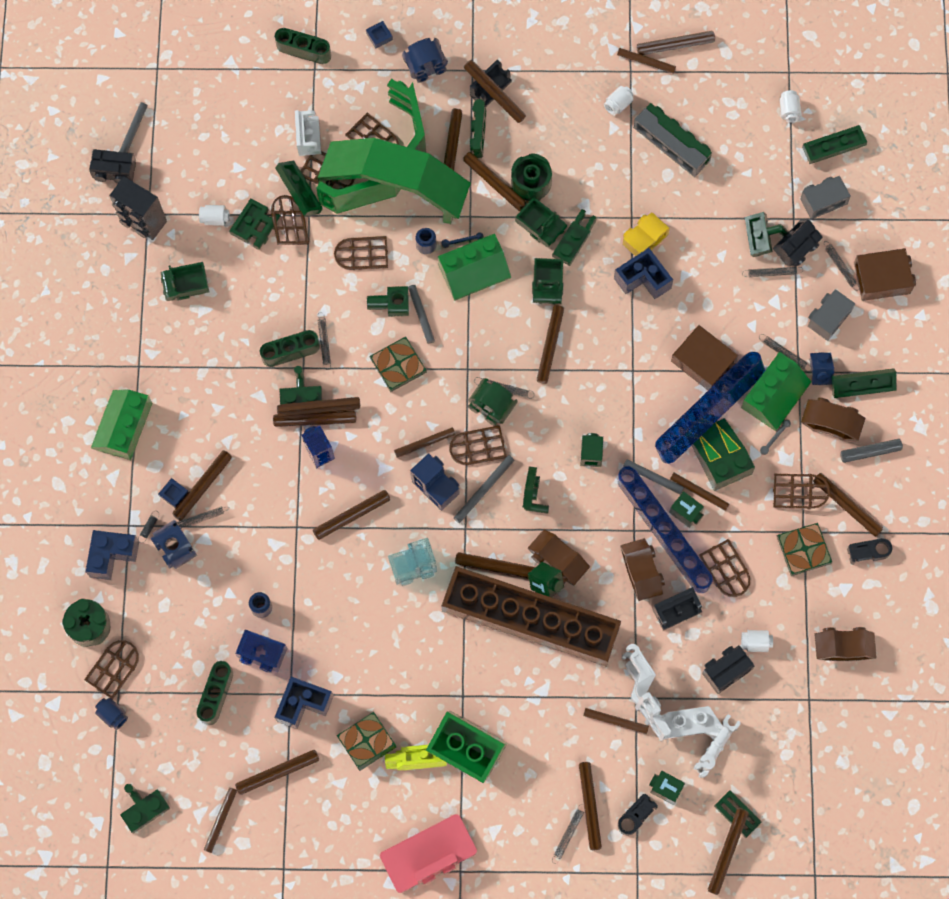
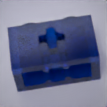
(317, 446)
(254, 642)

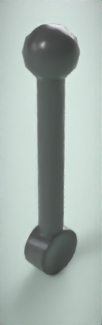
(765, 449)

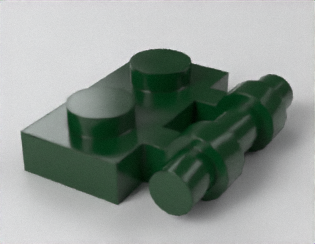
(249, 221)

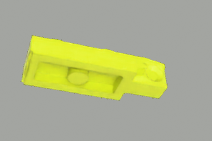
(412, 758)

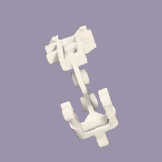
(679, 722)

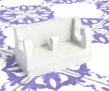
(307, 133)

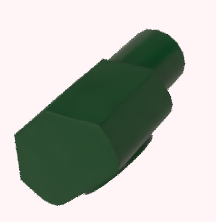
(382, 302)

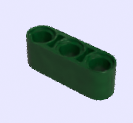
(296, 39)
(297, 340)
(213, 682)

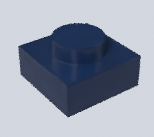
(379, 34)
(173, 493)

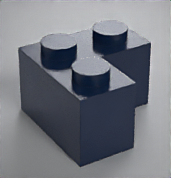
(644, 270)
(433, 483)
(107, 548)
(301, 696)

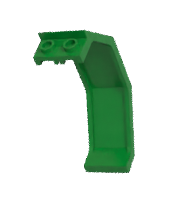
(398, 168)
(370, 191)

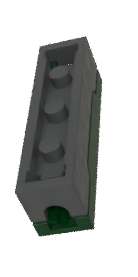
(672, 139)

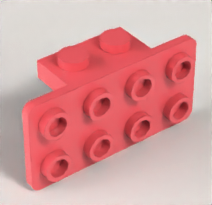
(428, 854)

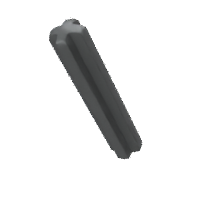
(871, 450)

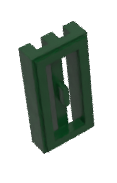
(740, 804)

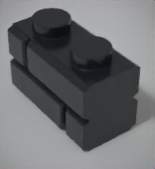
(112, 165)
(797, 243)
(728, 668)

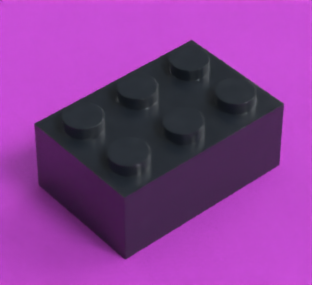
(138, 208)

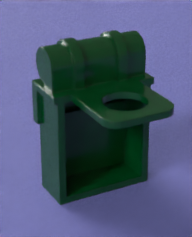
(540, 222)
(184, 281)
(547, 281)

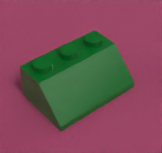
(474, 267)
(776, 392)
(122, 423)
(466, 746)

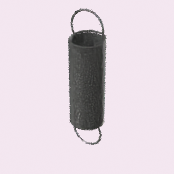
(148, 526)

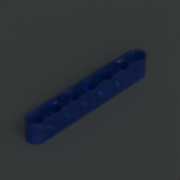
(710, 407)
(663, 519)

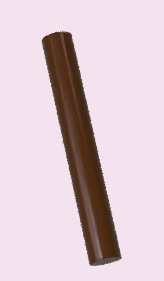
(646, 60)
(424, 442)
(699, 491)
(616, 721)
(220, 820)

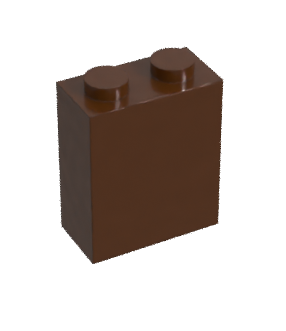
(884, 274)
(704, 357)

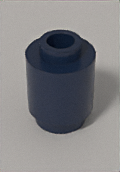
(426, 241)
(257, 599)
(111, 713)

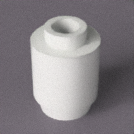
(618, 100)
(790, 106)
(214, 215)
(756, 641)

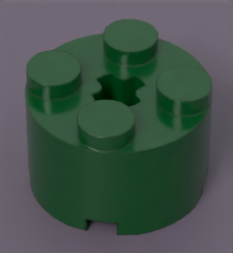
(531, 176)
(492, 401)
(83, 611)

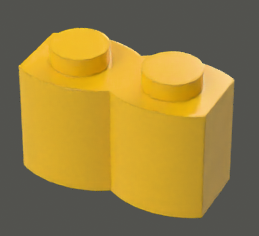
(646, 234)

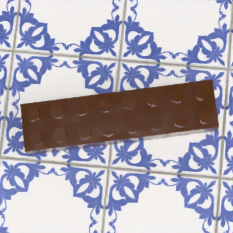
(531, 616)

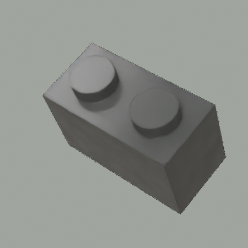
(825, 197)
(831, 314)

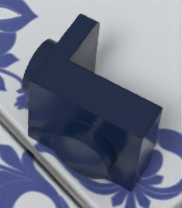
(822, 368)

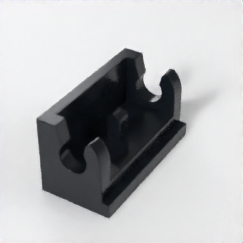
(498, 75)
(677, 608)

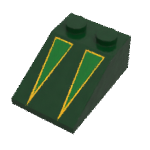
(722, 455)

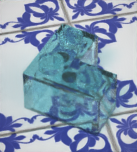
(413, 563)

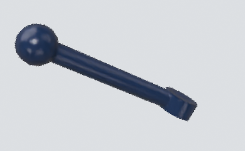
(446, 243)

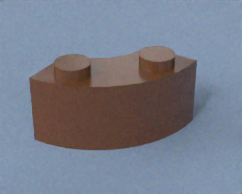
(833, 419)
(556, 553)
(641, 569)
(845, 645)

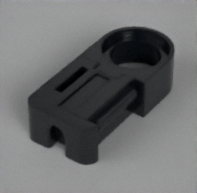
(867, 550)
(637, 812)

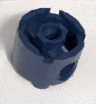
(425, 59)
(169, 533)

